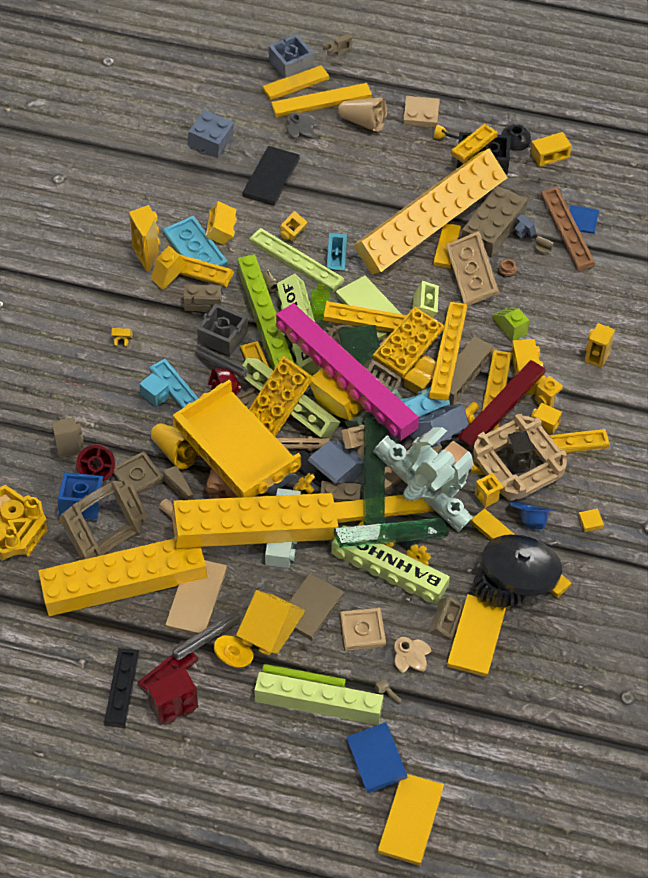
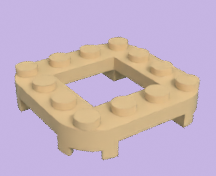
(542, 444)

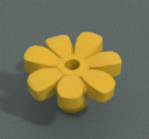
(304, 484)
(419, 554)

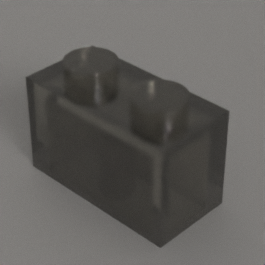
(518, 452)

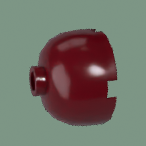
(222, 375)
(96, 461)

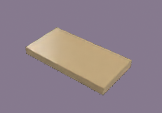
(472, 268)
(196, 601)

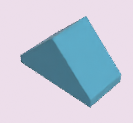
(337, 251)

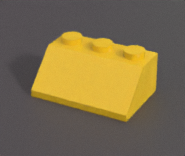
(144, 235)

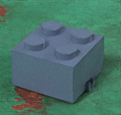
(291, 56)
(210, 133)

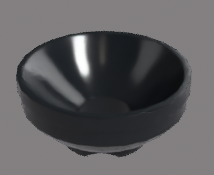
(518, 141)

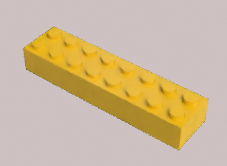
(254, 520)
(120, 575)

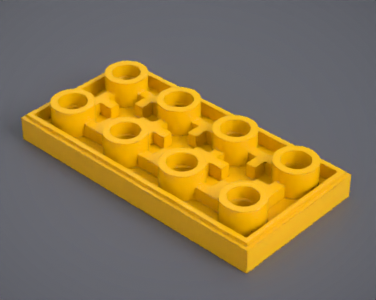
(408, 342)
(280, 394)
(476, 637)
(411, 819)

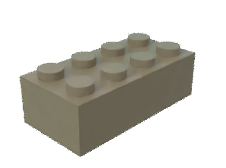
(496, 218)

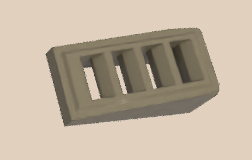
(377, 367)
(177, 483)

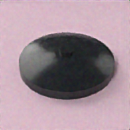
(521, 565)

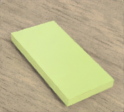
(366, 295)

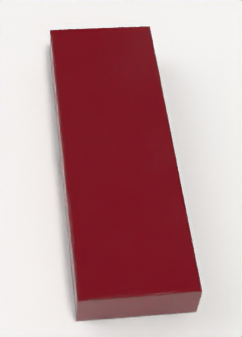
(167, 668)

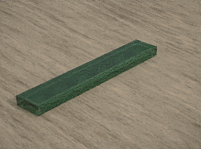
(373, 474)
(390, 532)

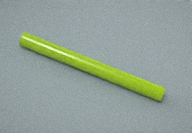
(304, 675)

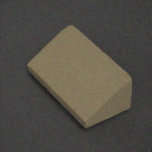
(446, 618)

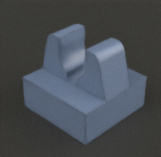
(524, 227)

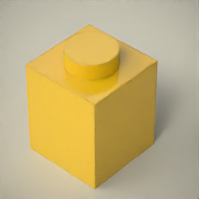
(549, 416)

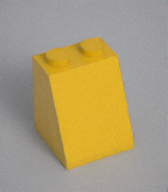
(333, 397)
(269, 622)

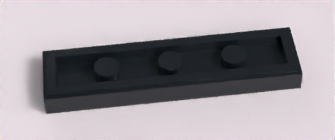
(121, 688)

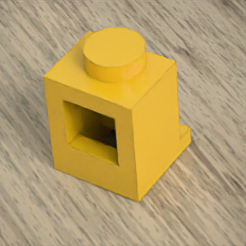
(295, 222)
(488, 490)

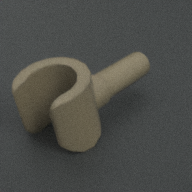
(383, 686)

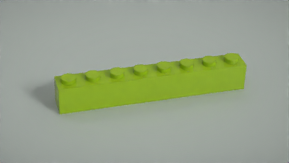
(262, 309)

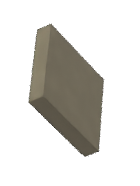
(140, 472)

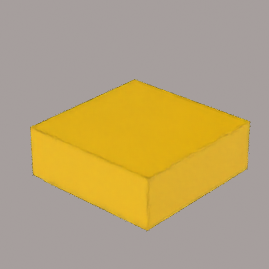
(591, 520)

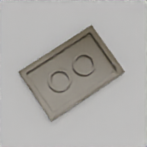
(318, 601)

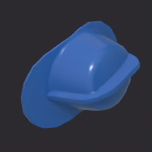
(531, 515)

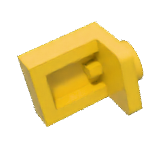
(547, 391)

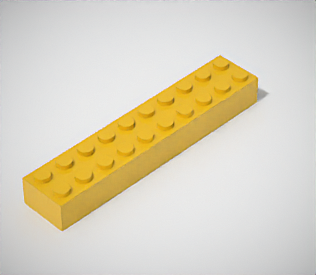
(430, 211)

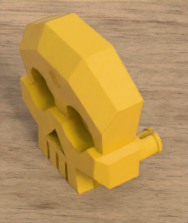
(20, 529)

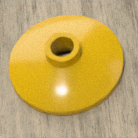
(233, 651)

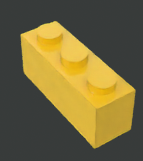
(522, 353)

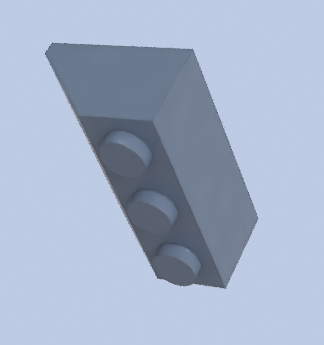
(449, 417)

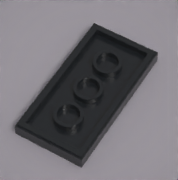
(271, 175)

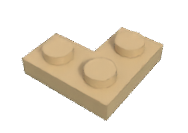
(353, 438)

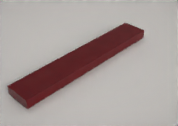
(502, 403)

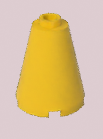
(174, 445)

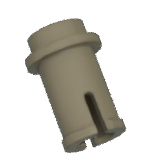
(270, 281)

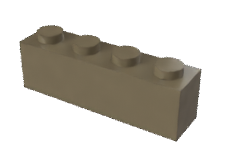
(468, 366)

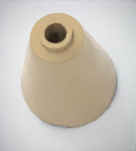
(365, 112)

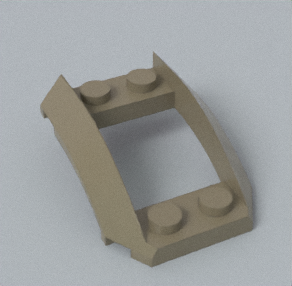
(80, 532)

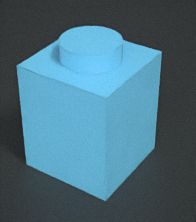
(154, 390)

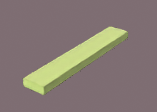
(296, 260)

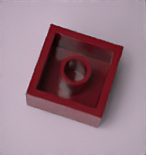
(172, 696)

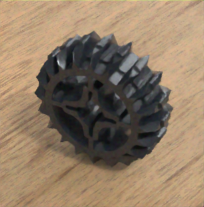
(493, 594)

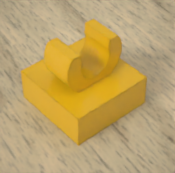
(120, 333)

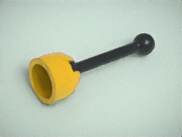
(440, 133)

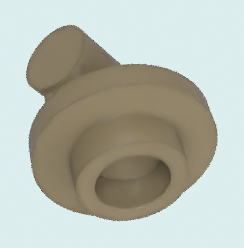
(543, 245)

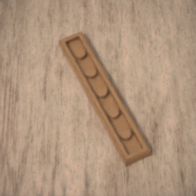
(568, 229)

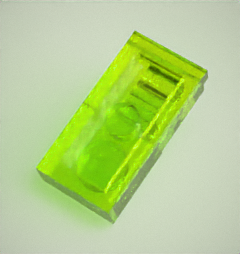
(318, 301)

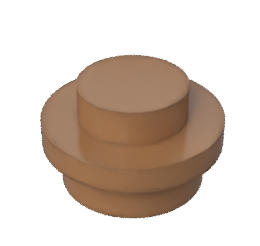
(507, 267)

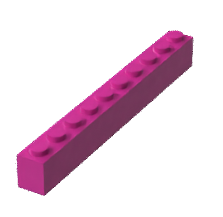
(347, 372)

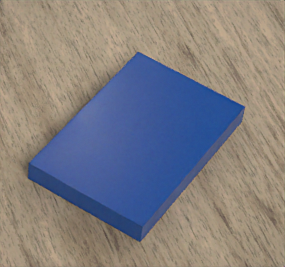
(377, 757)

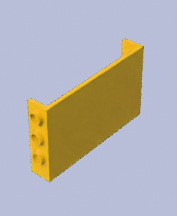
(234, 442)

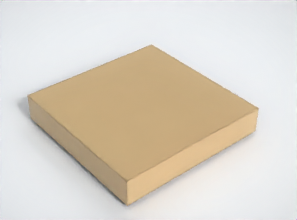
(362, 629)

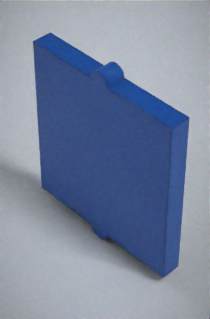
(584, 218)

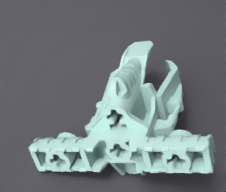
(430, 474)

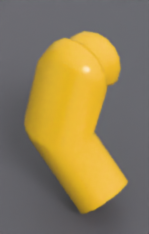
(470, 410)

